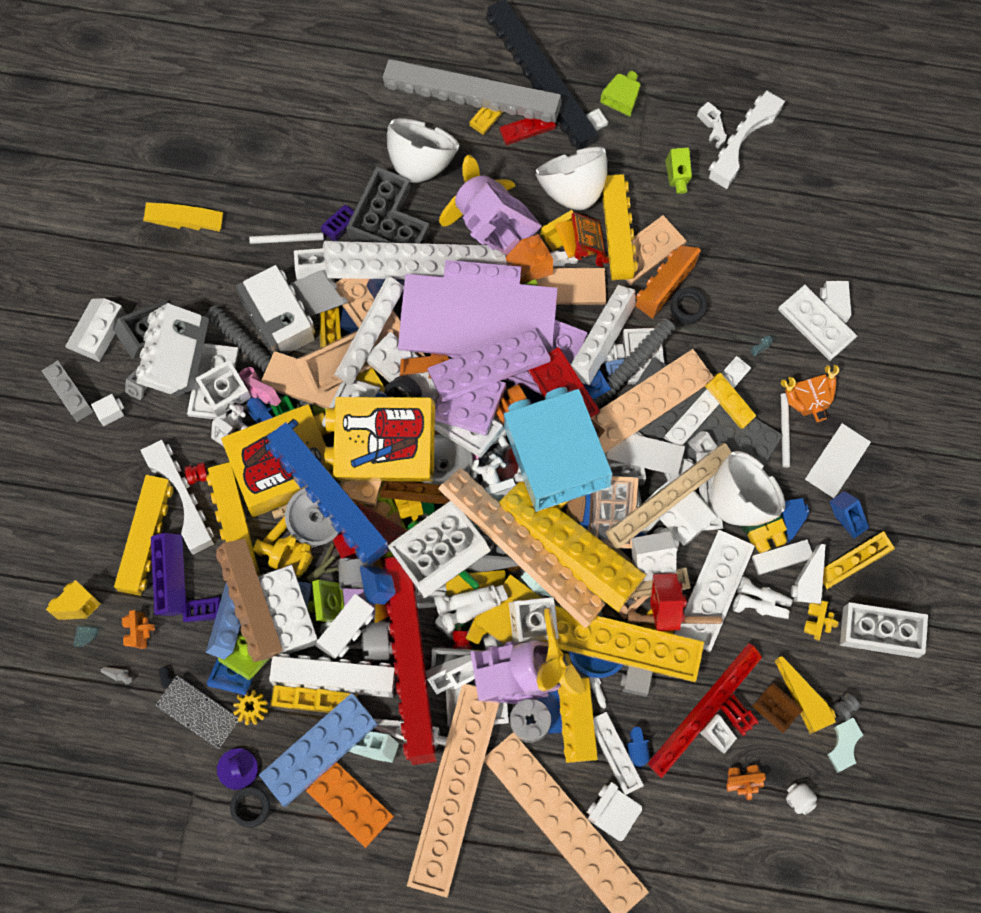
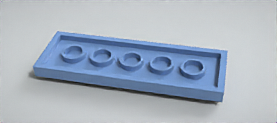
(318, 750)

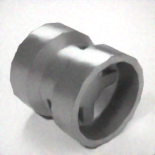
(846, 706)

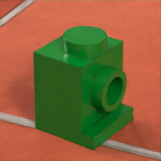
(283, 407)

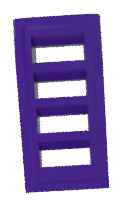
(326, 227)
(214, 605)

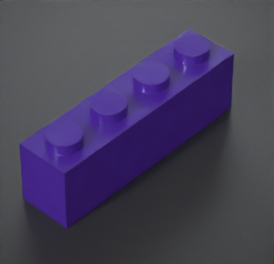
(168, 574)

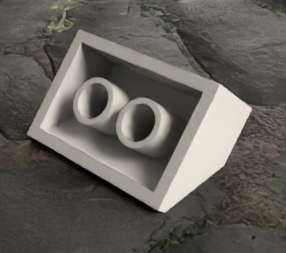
(95, 328)
(687, 517)
(345, 627)

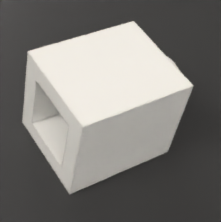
(108, 409)

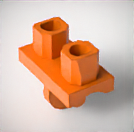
(139, 629)
(747, 783)

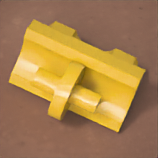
(819, 611)

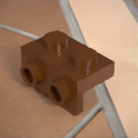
(777, 707)

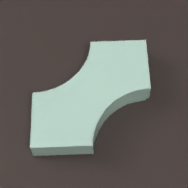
(843, 753)

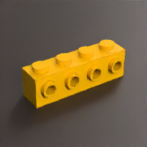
(578, 725)

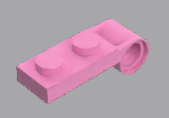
(257, 388)

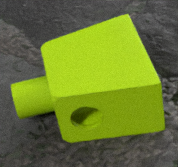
(622, 93)
(679, 169)

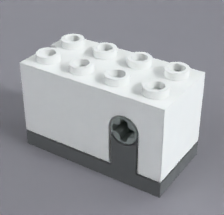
(276, 311)
(172, 350)

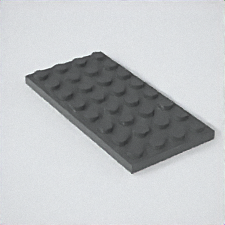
(754, 439)

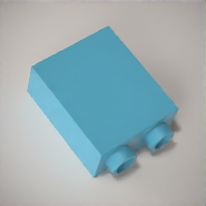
(556, 448)

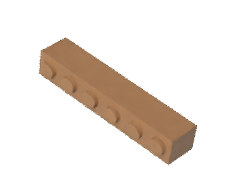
(248, 600)

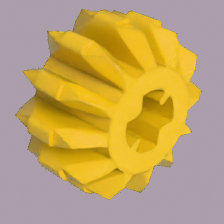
(258, 704)

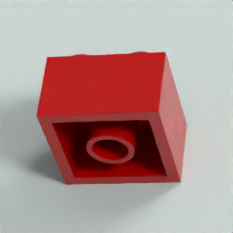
(667, 602)

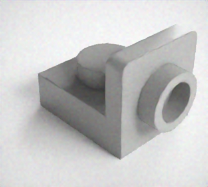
(134, 389)

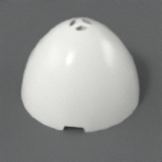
(419, 150)
(575, 179)
(744, 492)

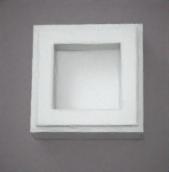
(597, 119)

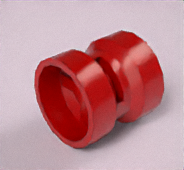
(192, 476)
(461, 641)

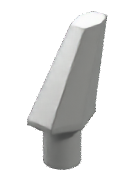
(117, 674)

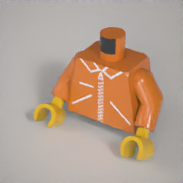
(813, 394)

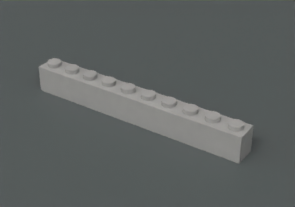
(472, 91)

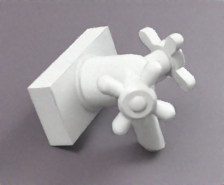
(490, 475)

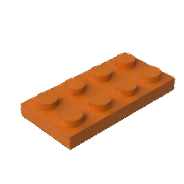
(350, 804)

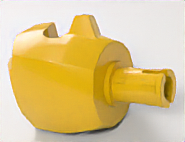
(286, 553)

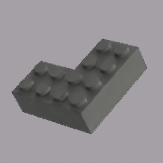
(379, 214)

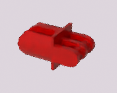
(736, 712)

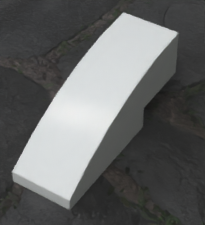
(451, 673)

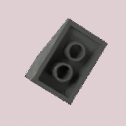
(132, 328)

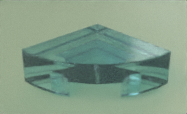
(766, 342)
(84, 636)

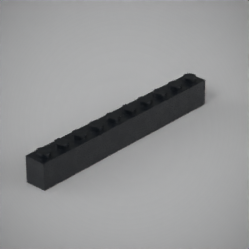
(540, 73)

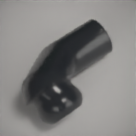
(165, 677)

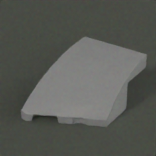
(317, 293)

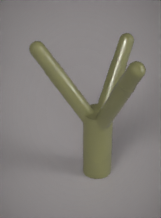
(320, 570)

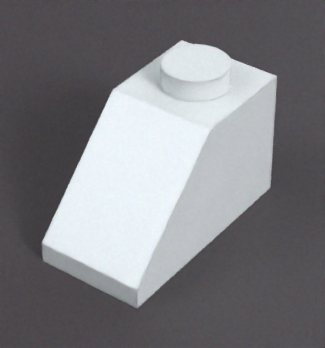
(837, 298)

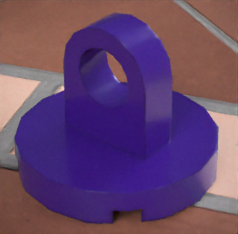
(237, 769)

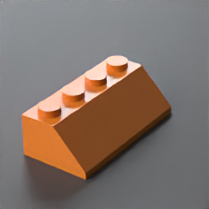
(667, 280)

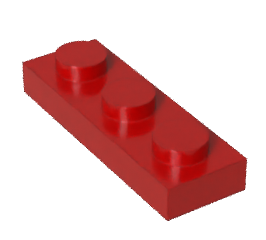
(524, 129)

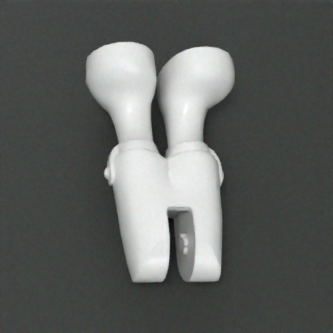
(763, 607)

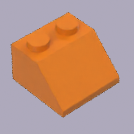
(532, 258)

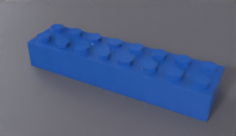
(328, 494)

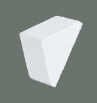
(718, 734)

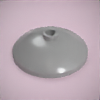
(452, 455)
(300, 522)

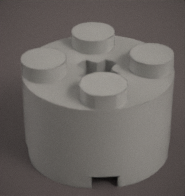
(350, 573)
(375, 642)
(527, 709)

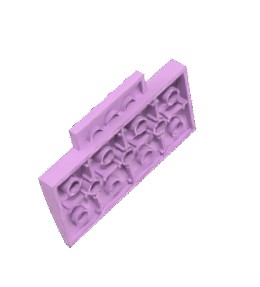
(472, 309)

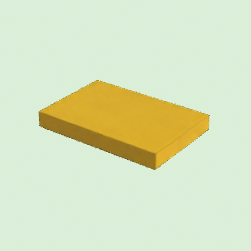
(497, 620)

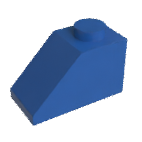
(849, 514)
(794, 516)
(377, 585)

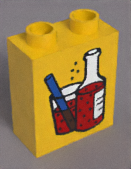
(381, 439)
(258, 473)

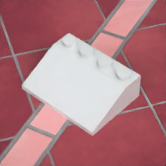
(439, 548)

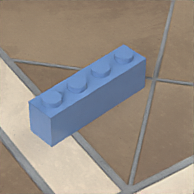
(224, 628)

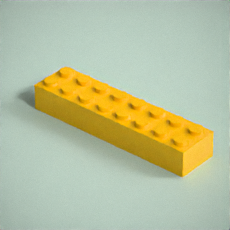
(576, 548)

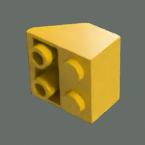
(73, 603)

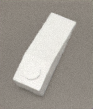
(809, 582)

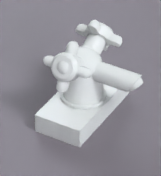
(225, 427)

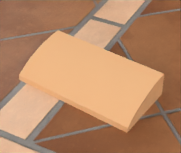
(321, 364)

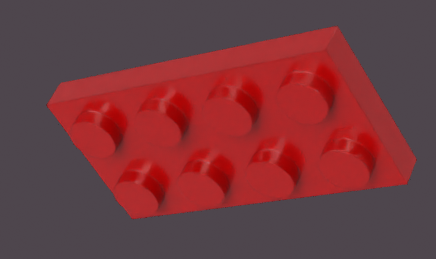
(560, 374)

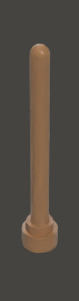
(635, 619)

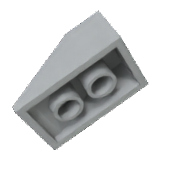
(492, 560)

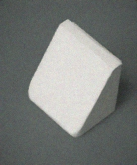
(702, 442)

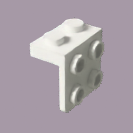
(614, 812)

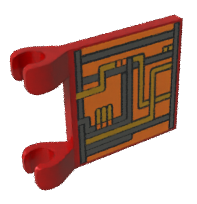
(588, 237)

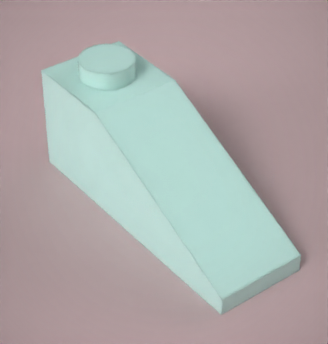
(377, 747)

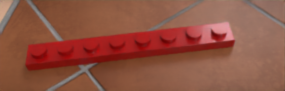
(704, 710)

